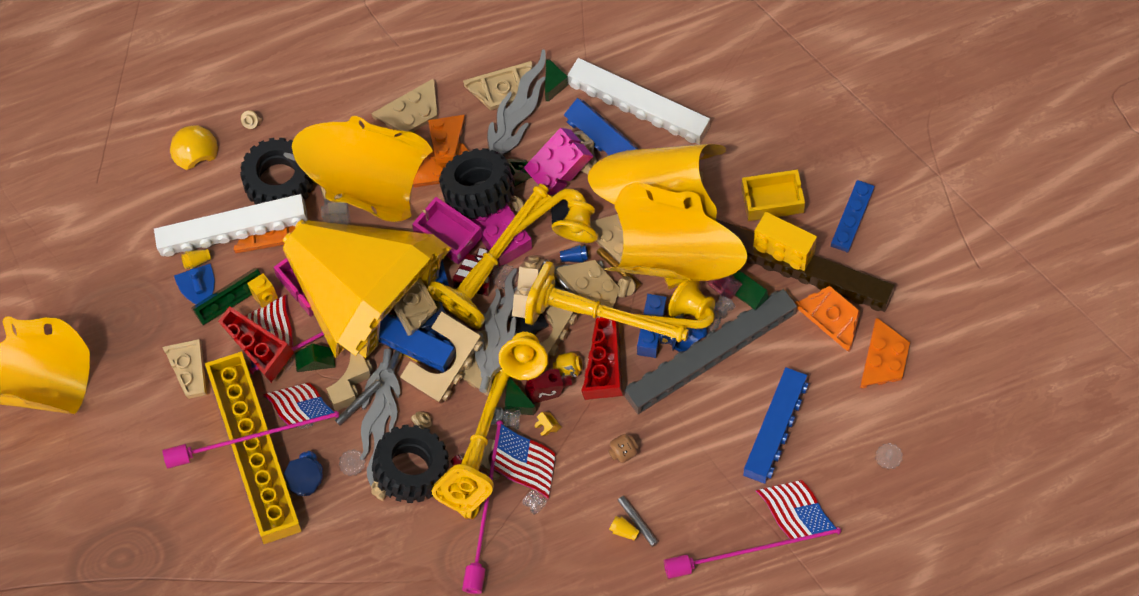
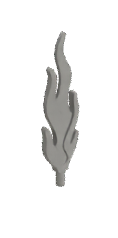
(517, 112)
(497, 333)
(382, 407)

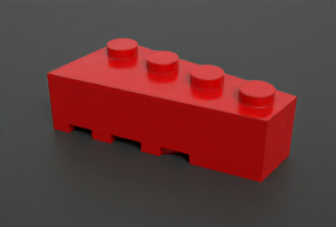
(260, 345)
(603, 370)

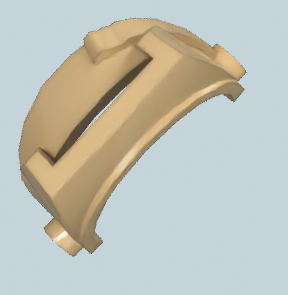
(485, 460)

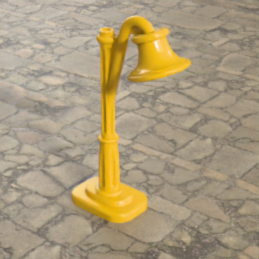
(573, 227)
(685, 299)
(463, 484)

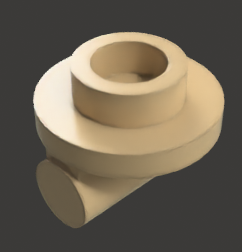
(250, 119)
(515, 204)
(627, 286)
(422, 420)
(377, 492)

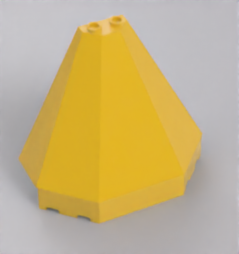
(358, 276)

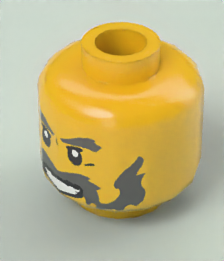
(568, 364)

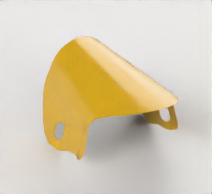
(362, 164)
(665, 168)
(673, 240)
(43, 368)

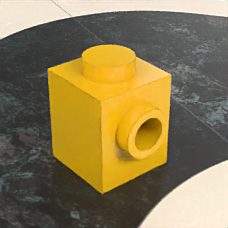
(262, 290)

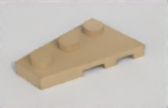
(189, 366)

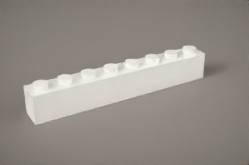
(638, 101)
(230, 225)

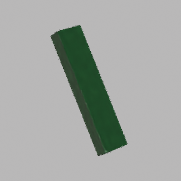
(750, 291)
(225, 297)

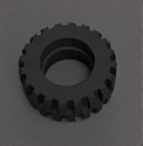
(265, 156)
(472, 168)
(409, 441)

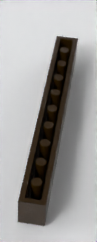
(822, 273)

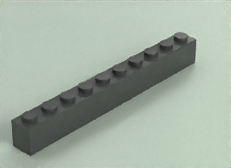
(710, 351)

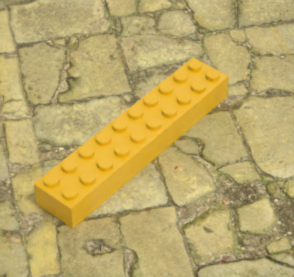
(255, 456)

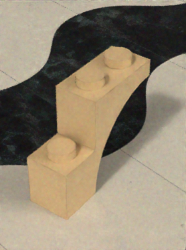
(527, 274)
(343, 392)

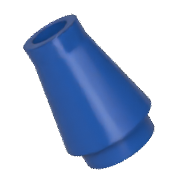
(575, 254)

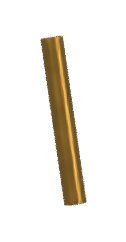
(613, 263)

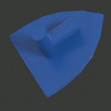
(196, 283)

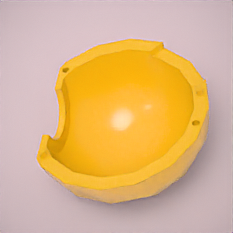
(193, 145)

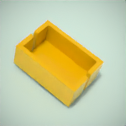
(773, 193)
(784, 241)

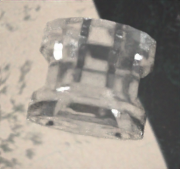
(724, 305)
(511, 419)
(534, 501)

